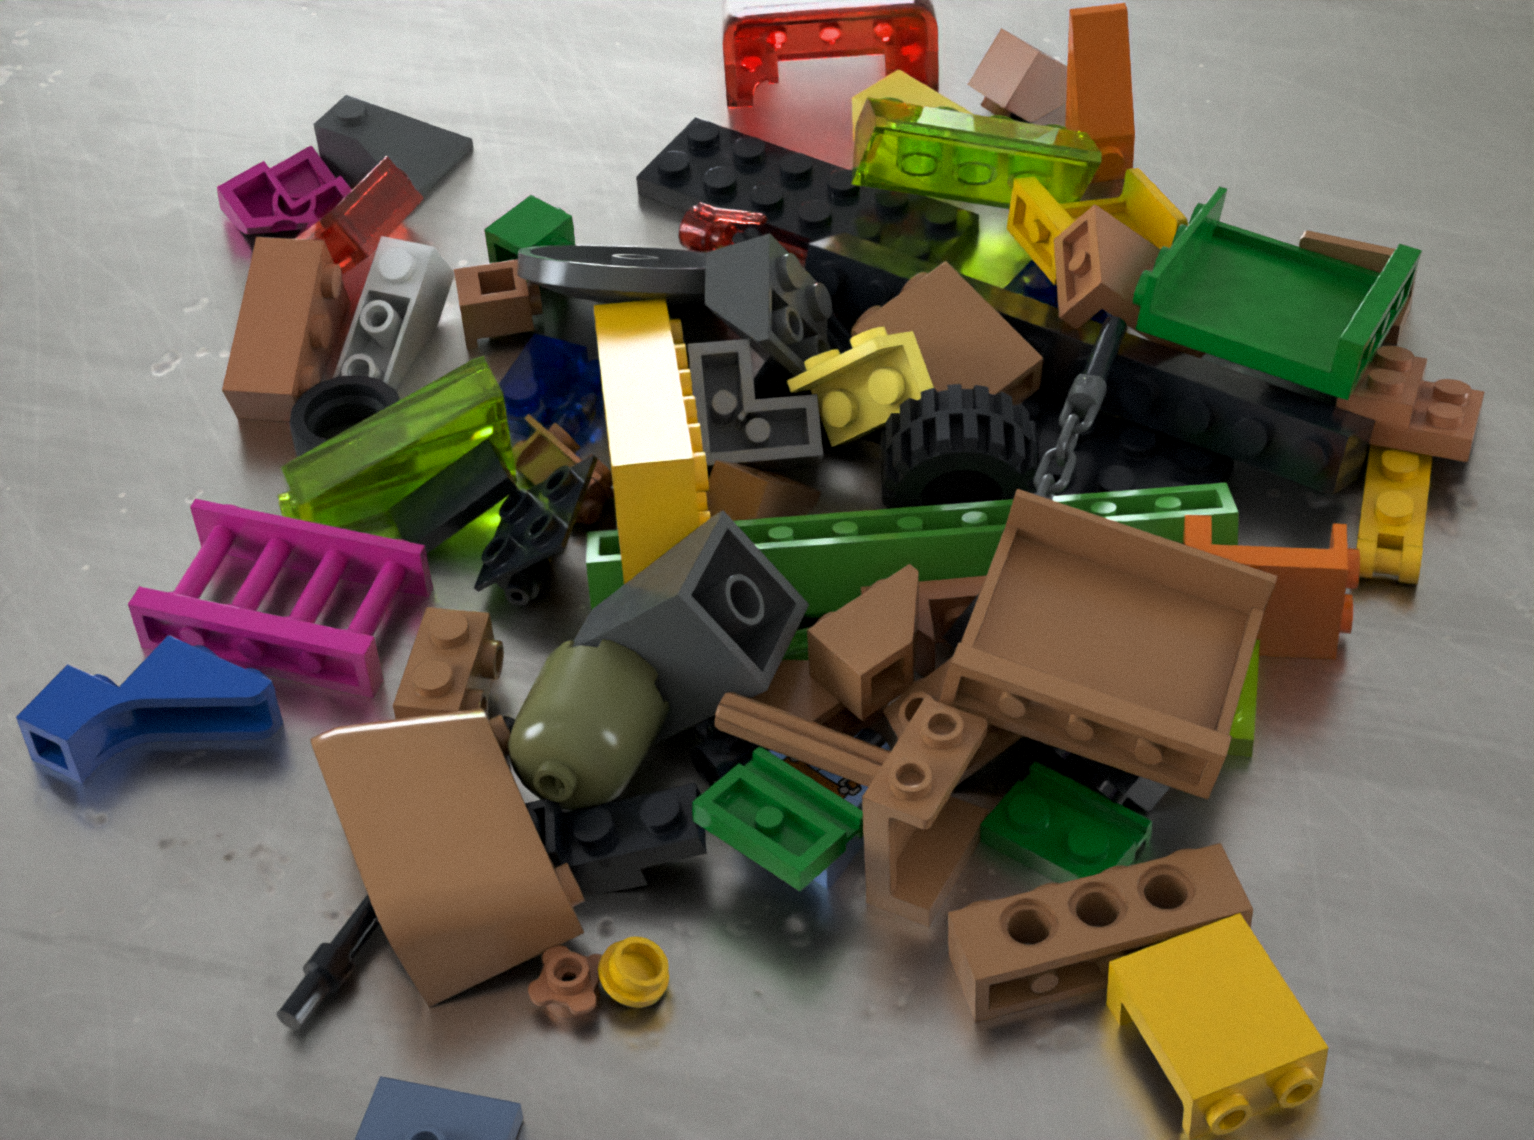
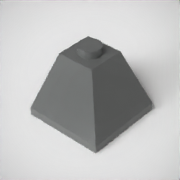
(361, 134)

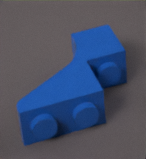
(169, 697)

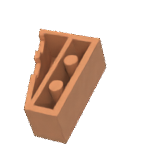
(284, 327)

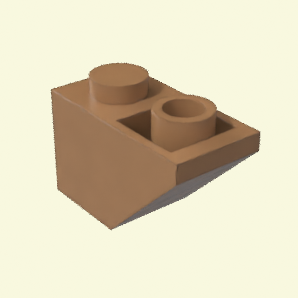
(869, 645)

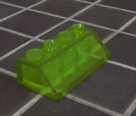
(966, 154)

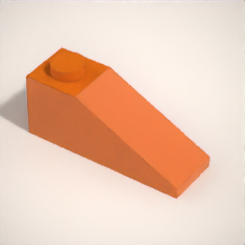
(1101, 85)

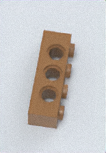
(1066, 952)

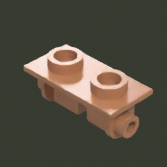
(555, 448)

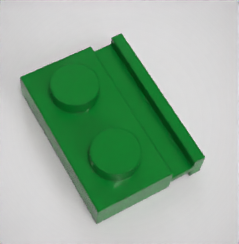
(779, 818)
(1063, 827)

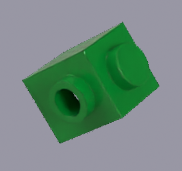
(528, 225)

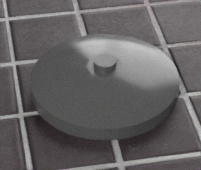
(616, 272)

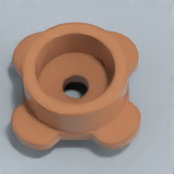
(562, 997)

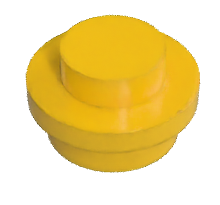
(634, 972)

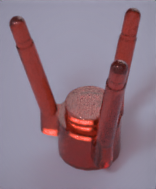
(711, 228)

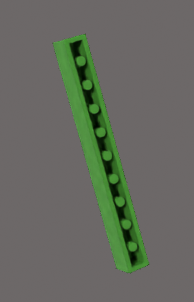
(840, 552)

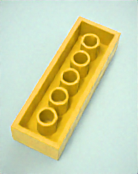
(650, 430)

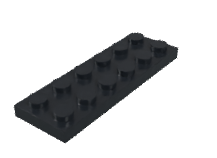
(799, 195)

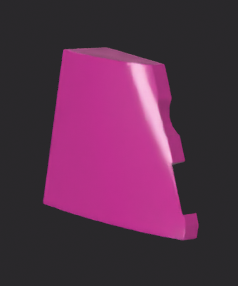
(280, 196)

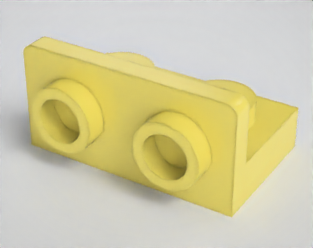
(864, 383)

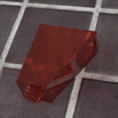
(363, 214)

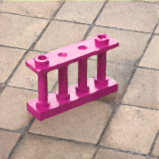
(291, 644)

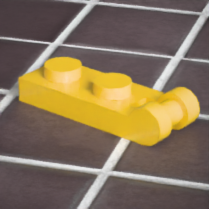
(1393, 513)

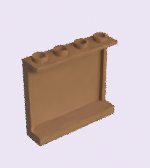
(1110, 643)

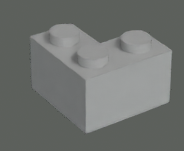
(748, 431)

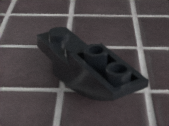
(619, 839)

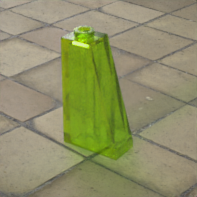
(395, 451)

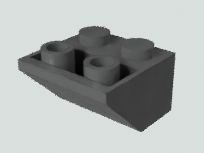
(770, 301)

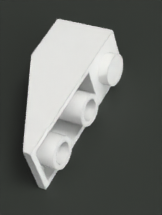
(395, 311)

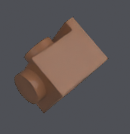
(495, 301)

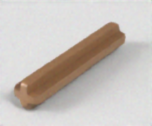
(799, 738)

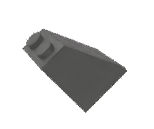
(705, 618)

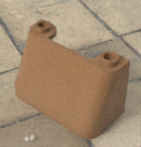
(447, 847)

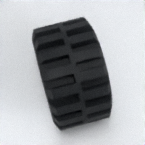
(957, 449)

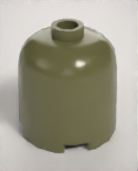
(586, 724)

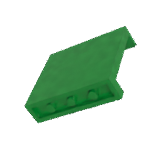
(1271, 302)

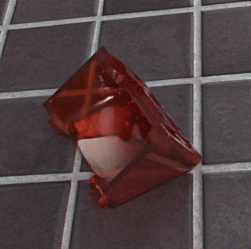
(771, 31)

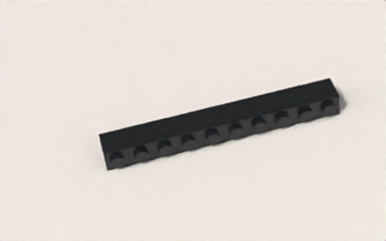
(1147, 381)

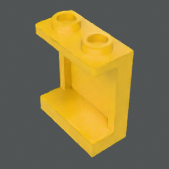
(1038, 218)
(1219, 1025)

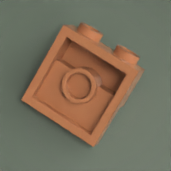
(1412, 412)

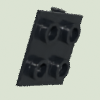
(533, 529)

